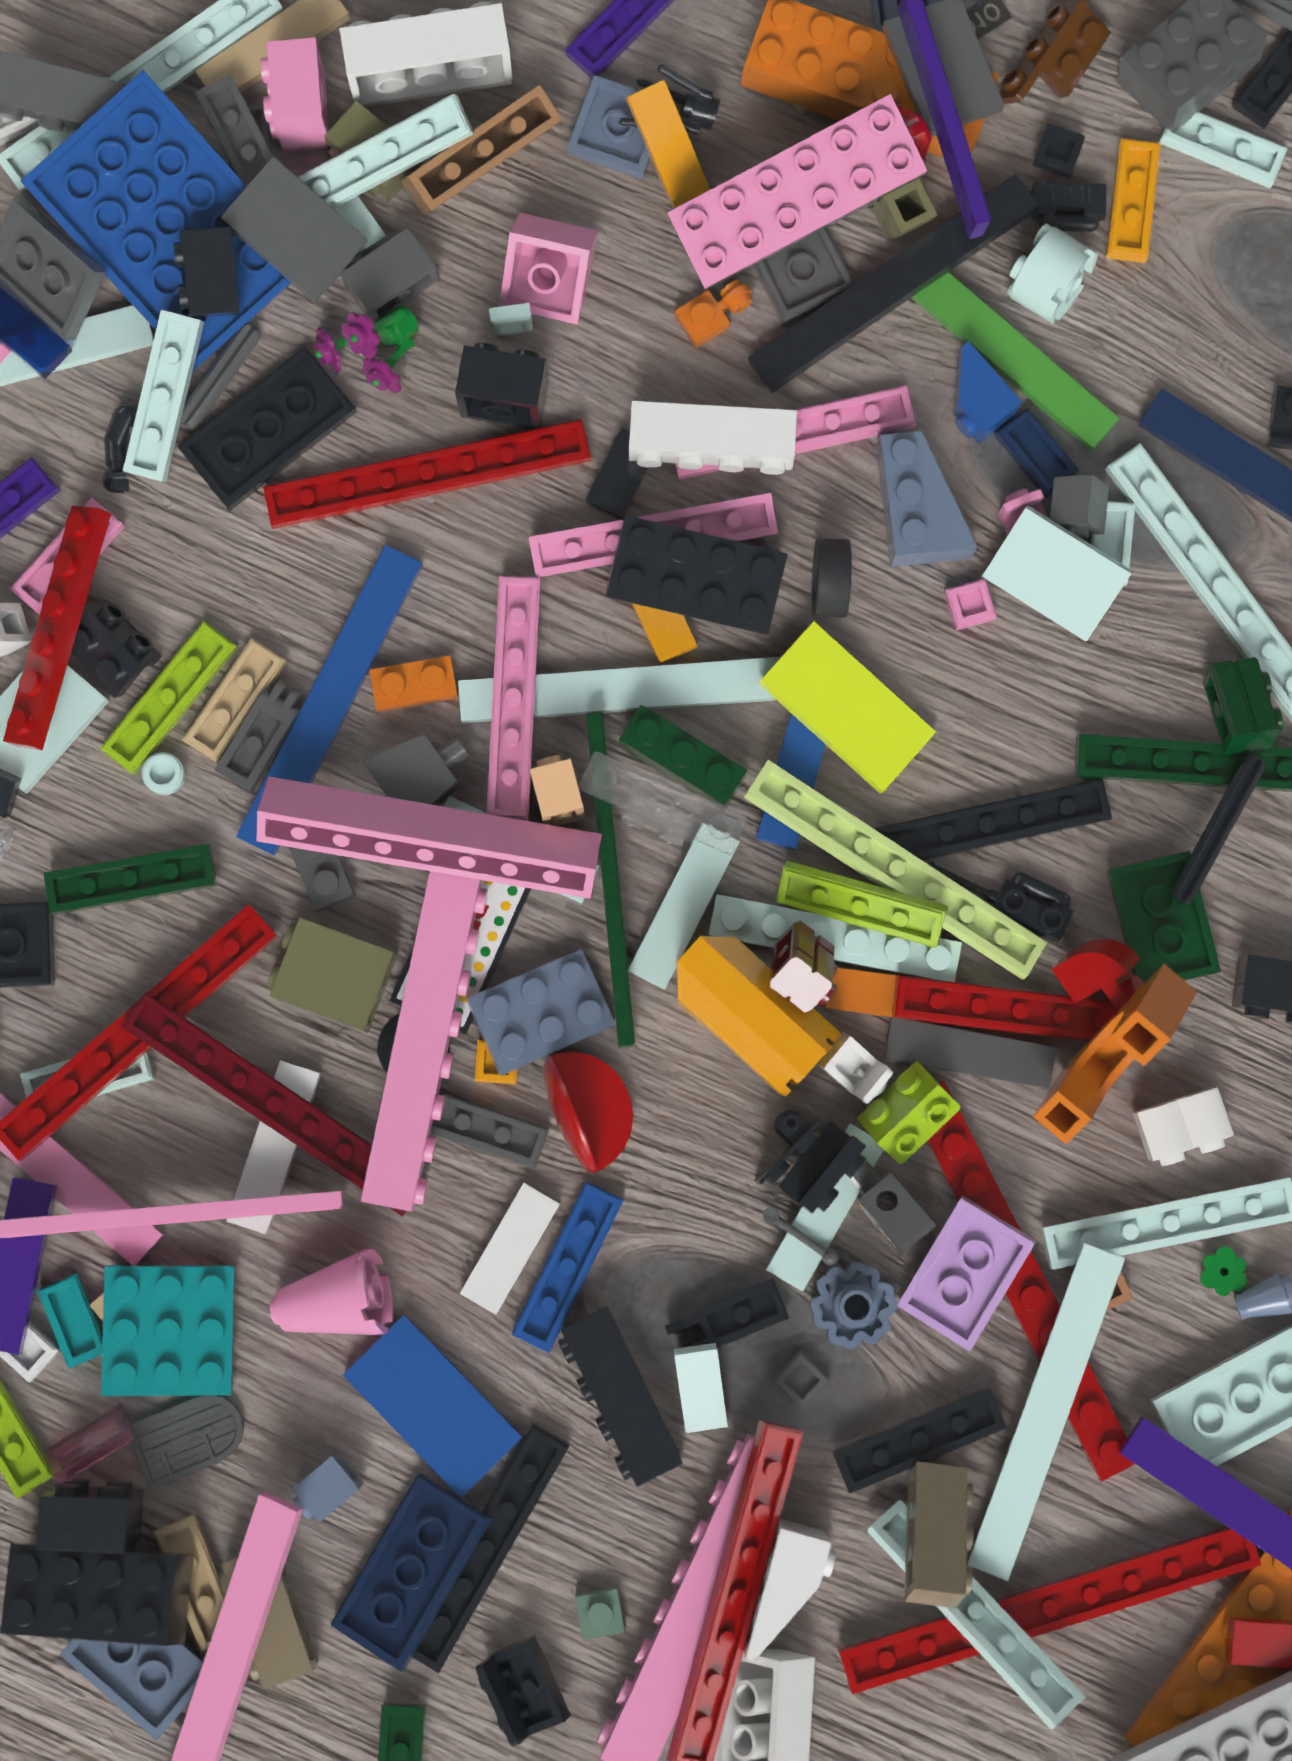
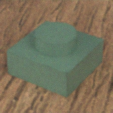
(599, 1613)

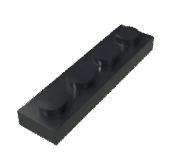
(919, 1440)

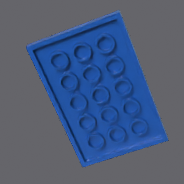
(129, 190)

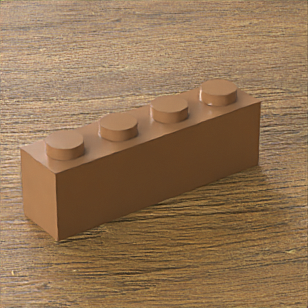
(482, 151)

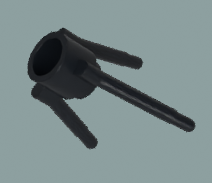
(698, 108)

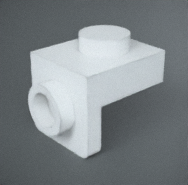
(855, 1069)

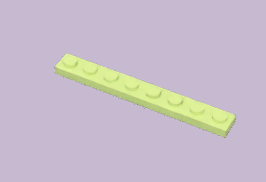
(894, 868)

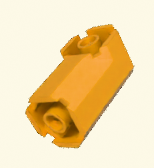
(732, 997)

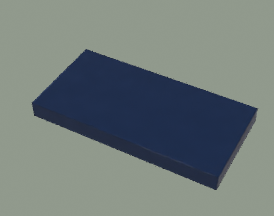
(411, 1572)

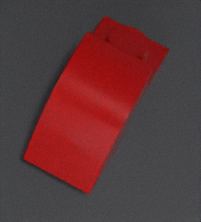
(1098, 966)

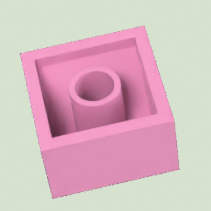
(548, 267)

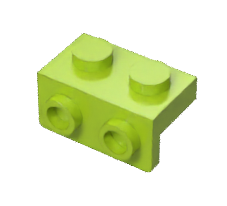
(908, 1113)

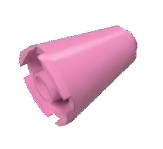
(337, 1299)

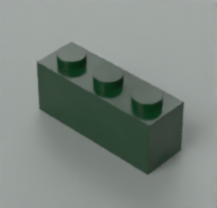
(681, 757)

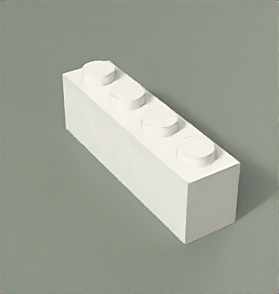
(712, 436)

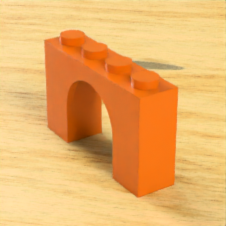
(1132, 1033)

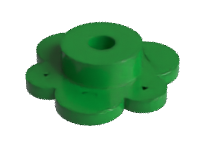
(1234, 1277)

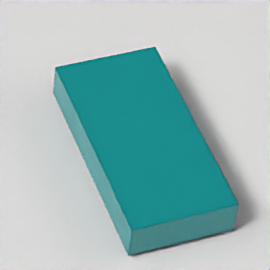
(72, 1320)

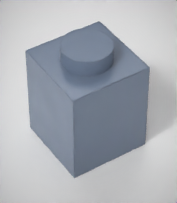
(326, 1488)

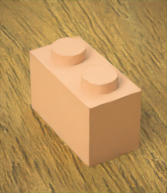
(557, 791)

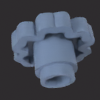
(853, 1305)

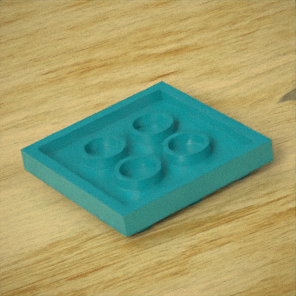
(167, 1330)

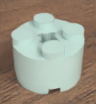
(1051, 274)

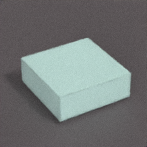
(511, 319)

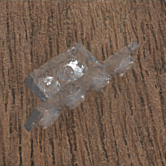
(662, 805)

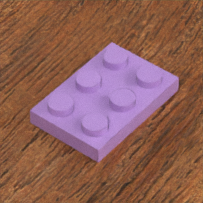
(966, 1273)

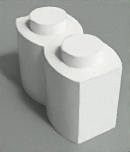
(1182, 1125)

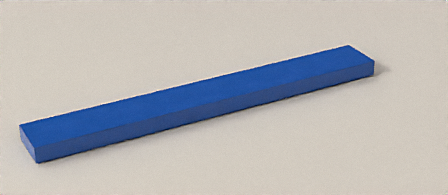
(339, 679)

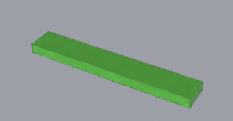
(1018, 360)

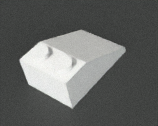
(791, 1577)

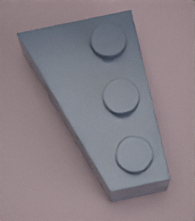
(918, 505)

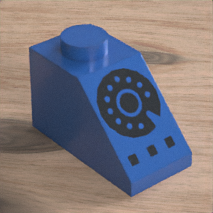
(981, 396)

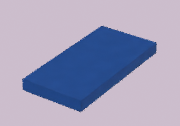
(432, 1405)

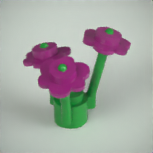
(363, 336)

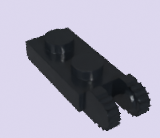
(735, 1315)

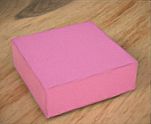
(970, 604)

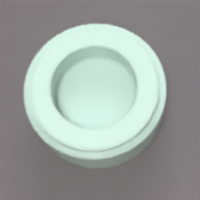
(163, 773)

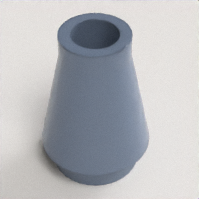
(1266, 1298)

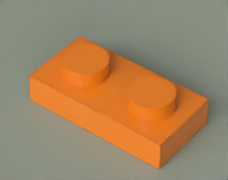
(413, 684)

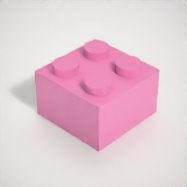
(296, 94)

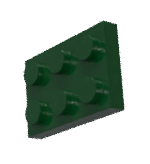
(1157, 924)

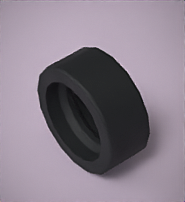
(831, 577)

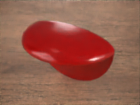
(589, 1107)

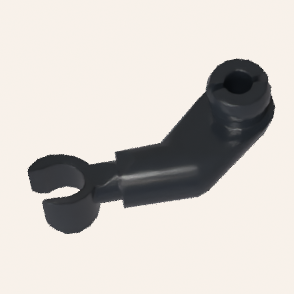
(122, 419)

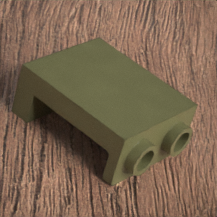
(331, 974)

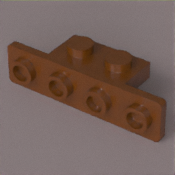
(1058, 52)

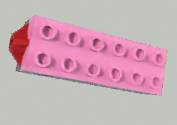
(802, 190)

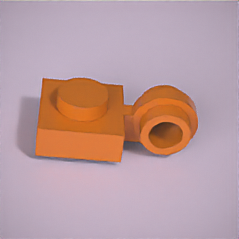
(705, 318)

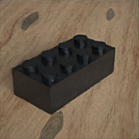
(695, 575)
(97, 1595)

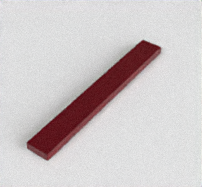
(251, 1089)

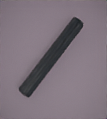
(1218, 829)

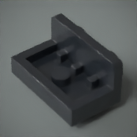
(112, 647)
(821, 1167)
(522, 1690)

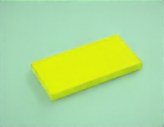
(847, 707)

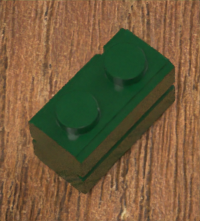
(1242, 705)

